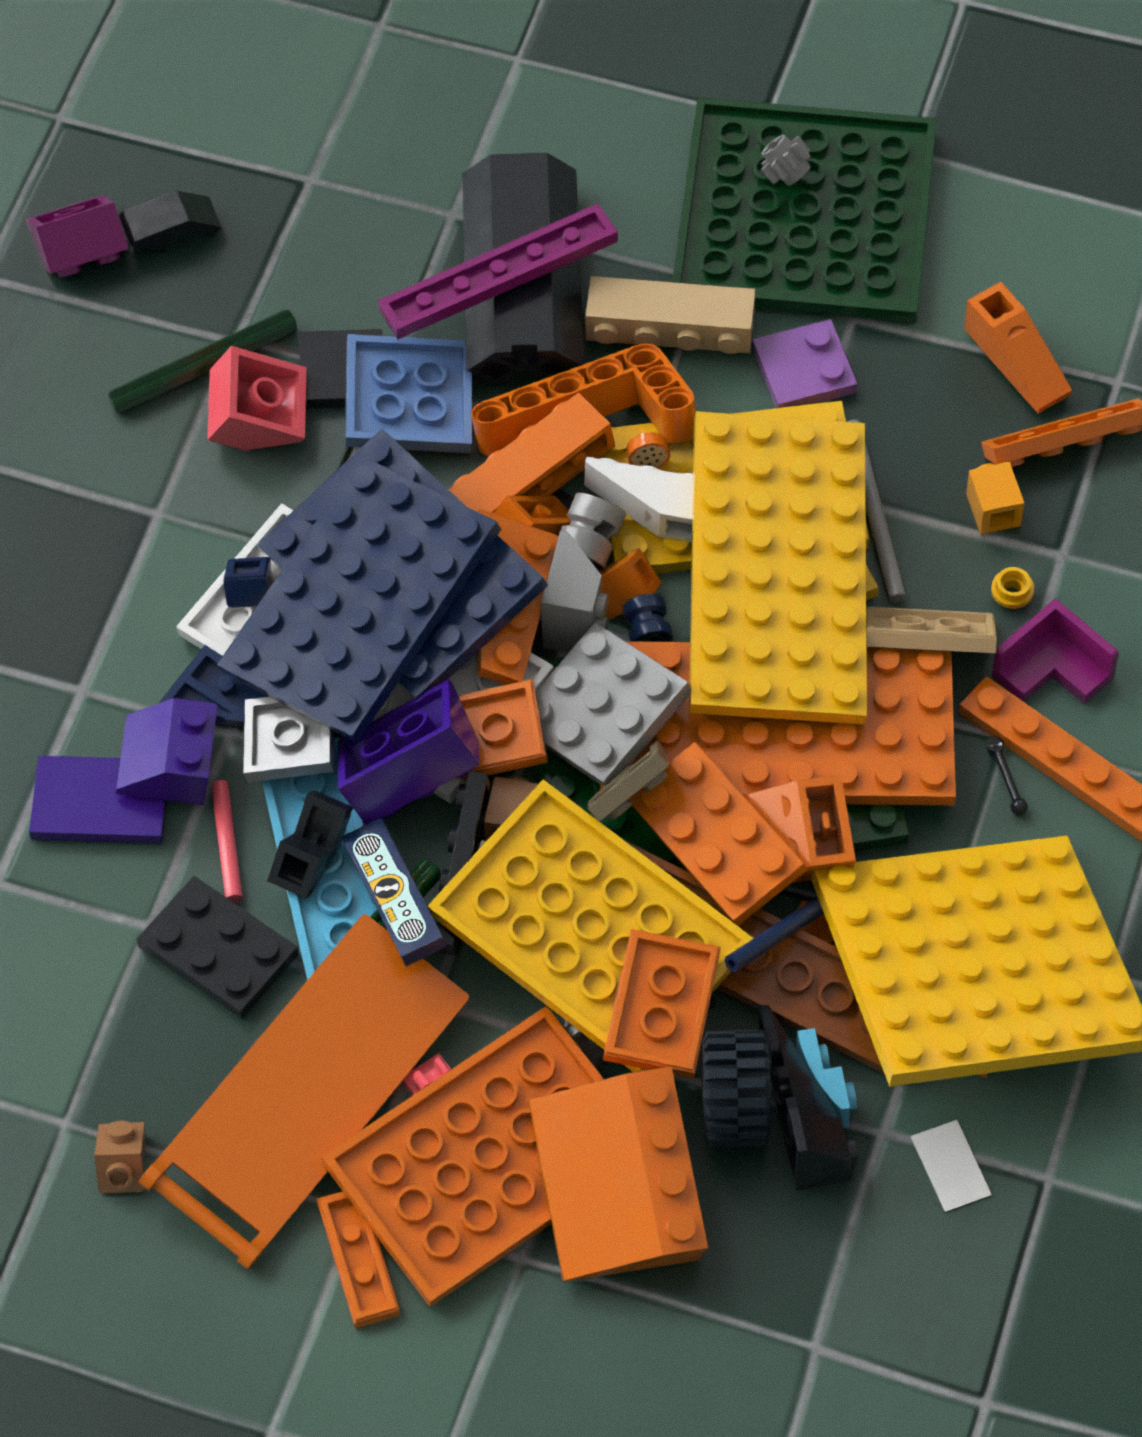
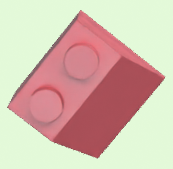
(256, 401)

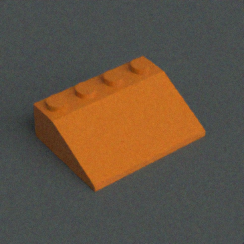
(618, 1175)

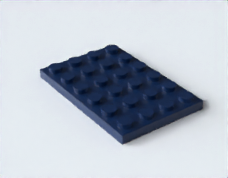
(359, 598)
(485, 604)

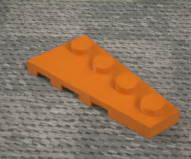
(508, 652)

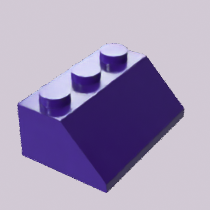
(407, 754)

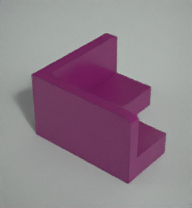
(1055, 647)

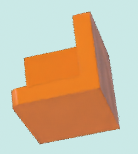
(627, 579)

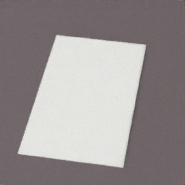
(951, 1165)

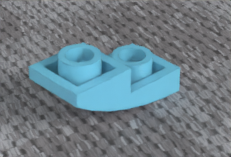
(831, 1080)

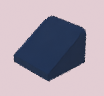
(246, 581)

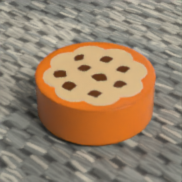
(648, 450)

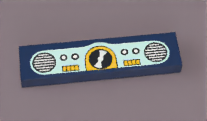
(393, 892)

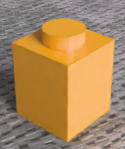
(994, 497)

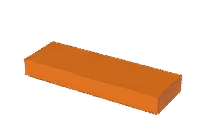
(358, 1262)

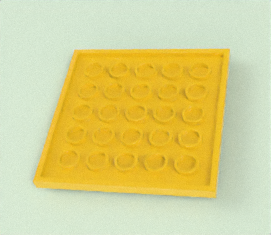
(980, 960)

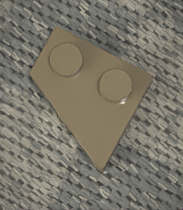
(645, 773)

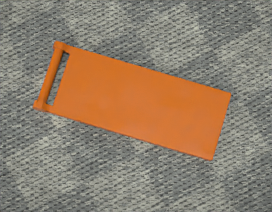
(307, 1086)

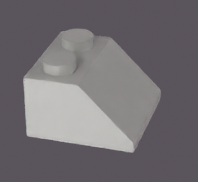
(572, 597)

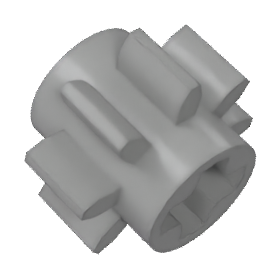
(785, 160)

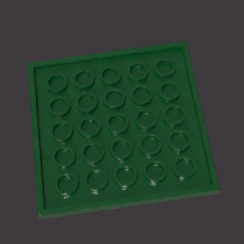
(834, 239)

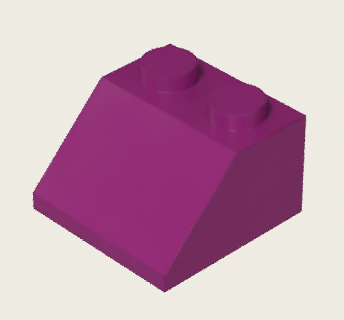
(78, 235)

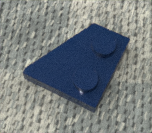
(207, 683)

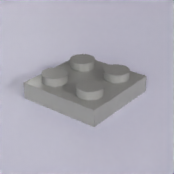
(283, 742)

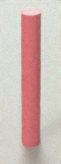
(226, 841)

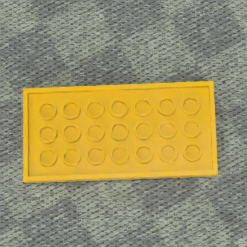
(778, 569)

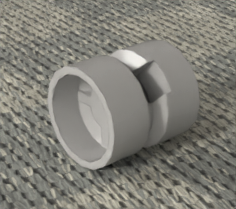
(593, 525)

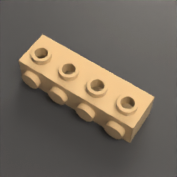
(670, 314)

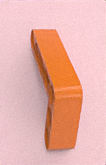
(609, 384)

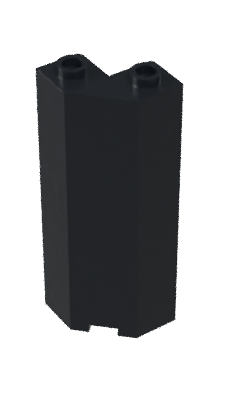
(540, 320)

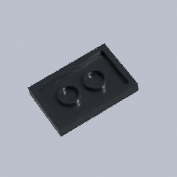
(217, 947)

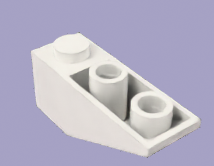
(648, 495)

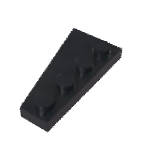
(462, 840)

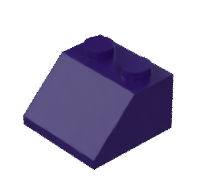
(168, 751)

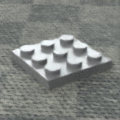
(606, 704)

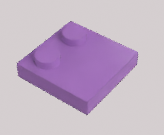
(804, 365)

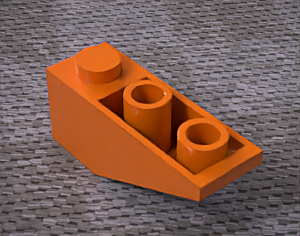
(1015, 346)

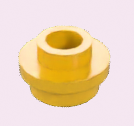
(1012, 578)

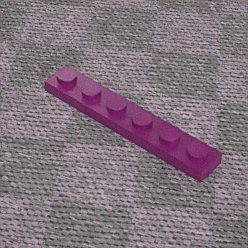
(497, 271)

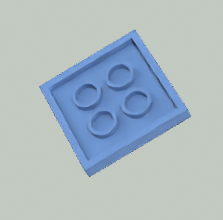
(410, 391)

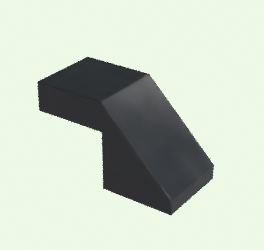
(160, 220)
(309, 851)

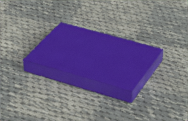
(80, 803)

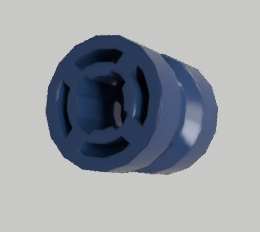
(646, 618)

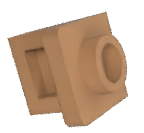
(120, 1156)

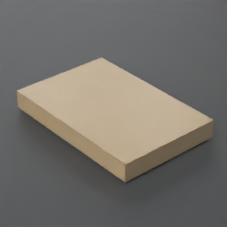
(930, 629)

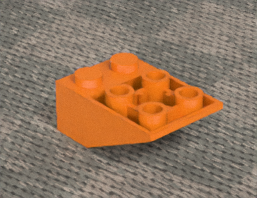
(810, 820)

